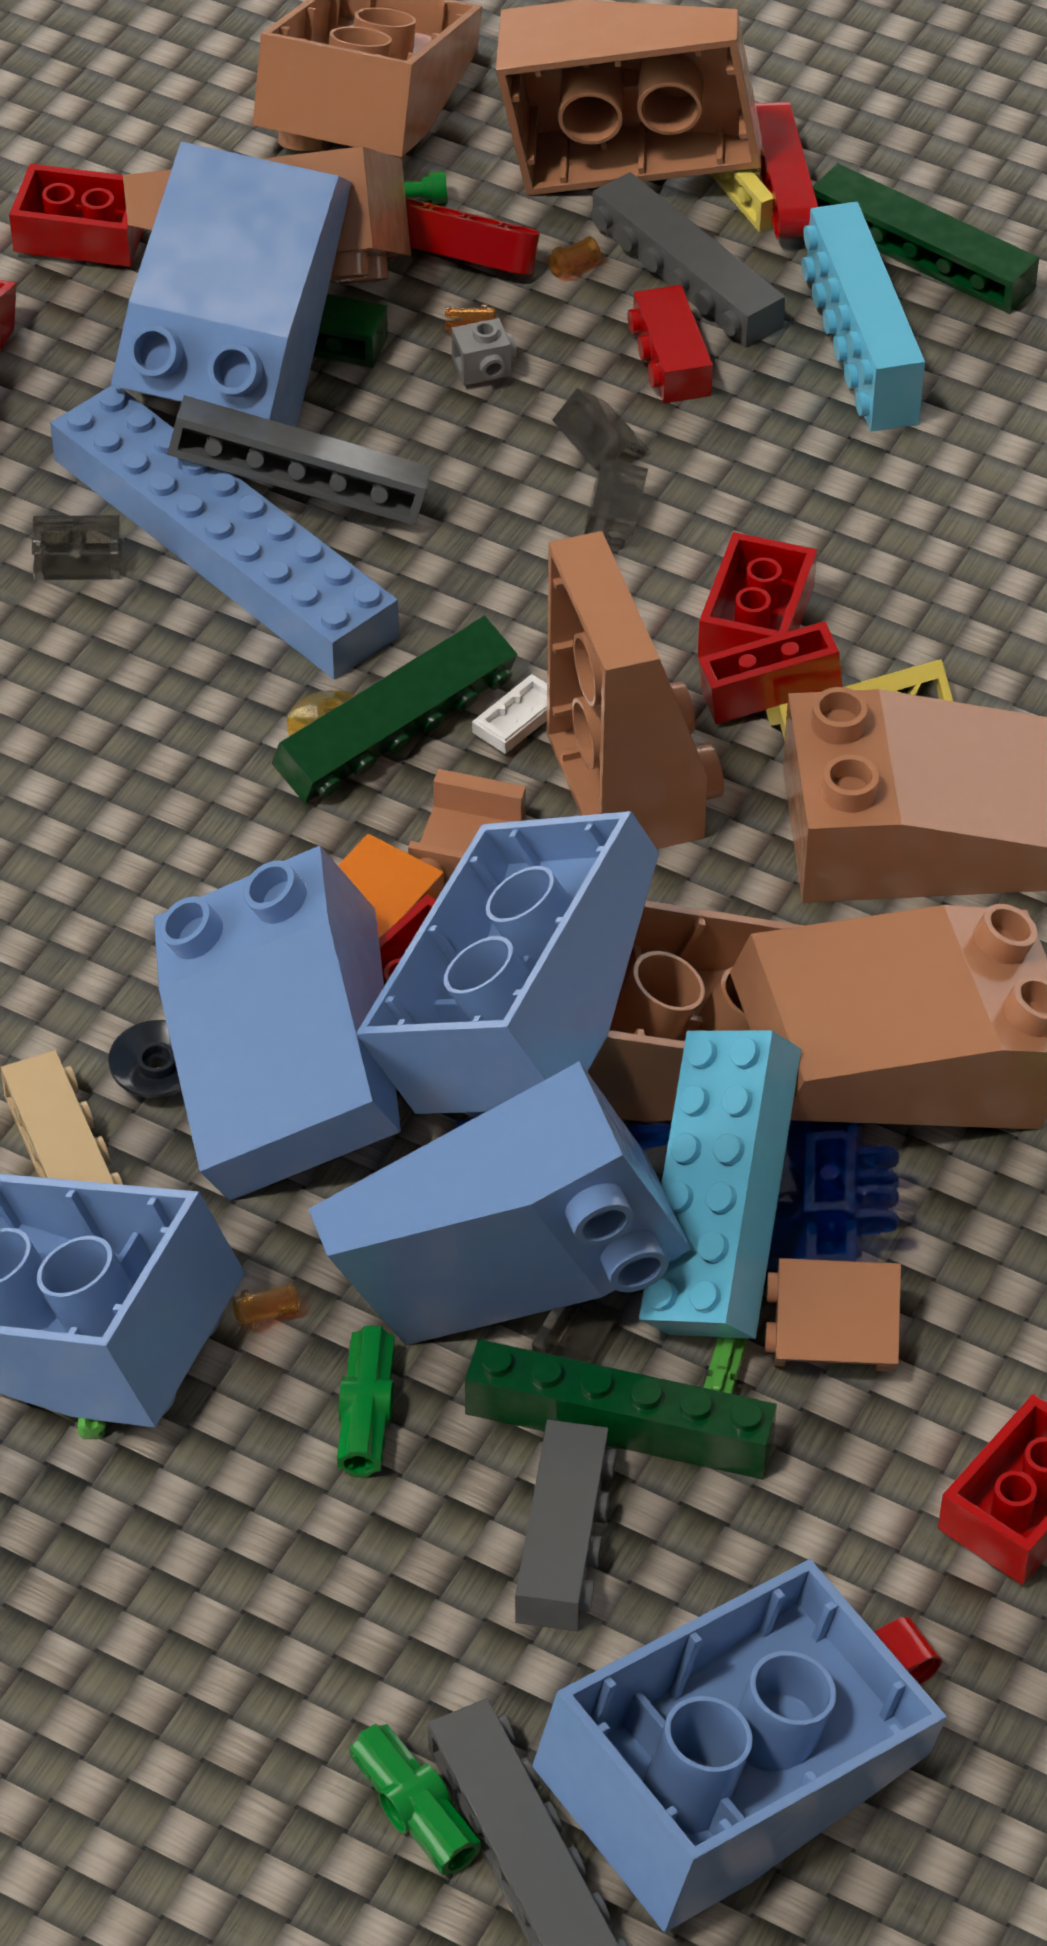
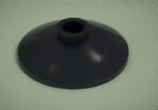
(137, 1055)

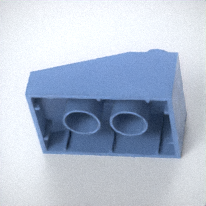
(233, 284)
(514, 962)
(265, 1021)
(505, 1216)
(106, 1294)
(733, 1741)

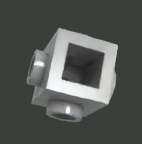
(482, 351)

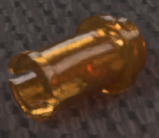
(566, 260)
(469, 315)
(265, 1305)

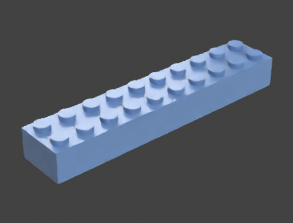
(227, 533)

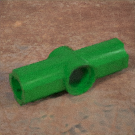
(366, 1401)
(415, 1799)

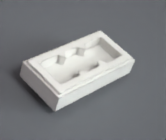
(514, 715)

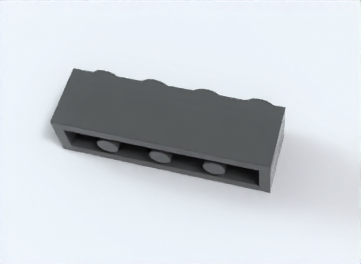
(562, 1526)

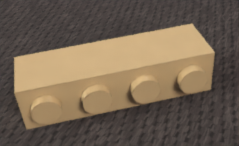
(54, 1121)

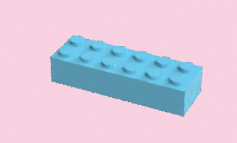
(863, 317)
(724, 1180)

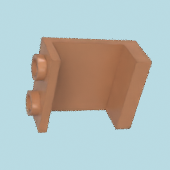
(458, 812)
(835, 1312)

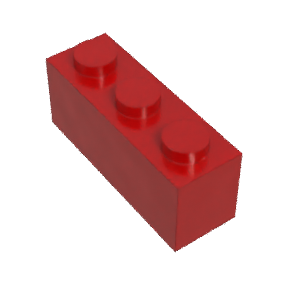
(671, 344)
(766, 670)

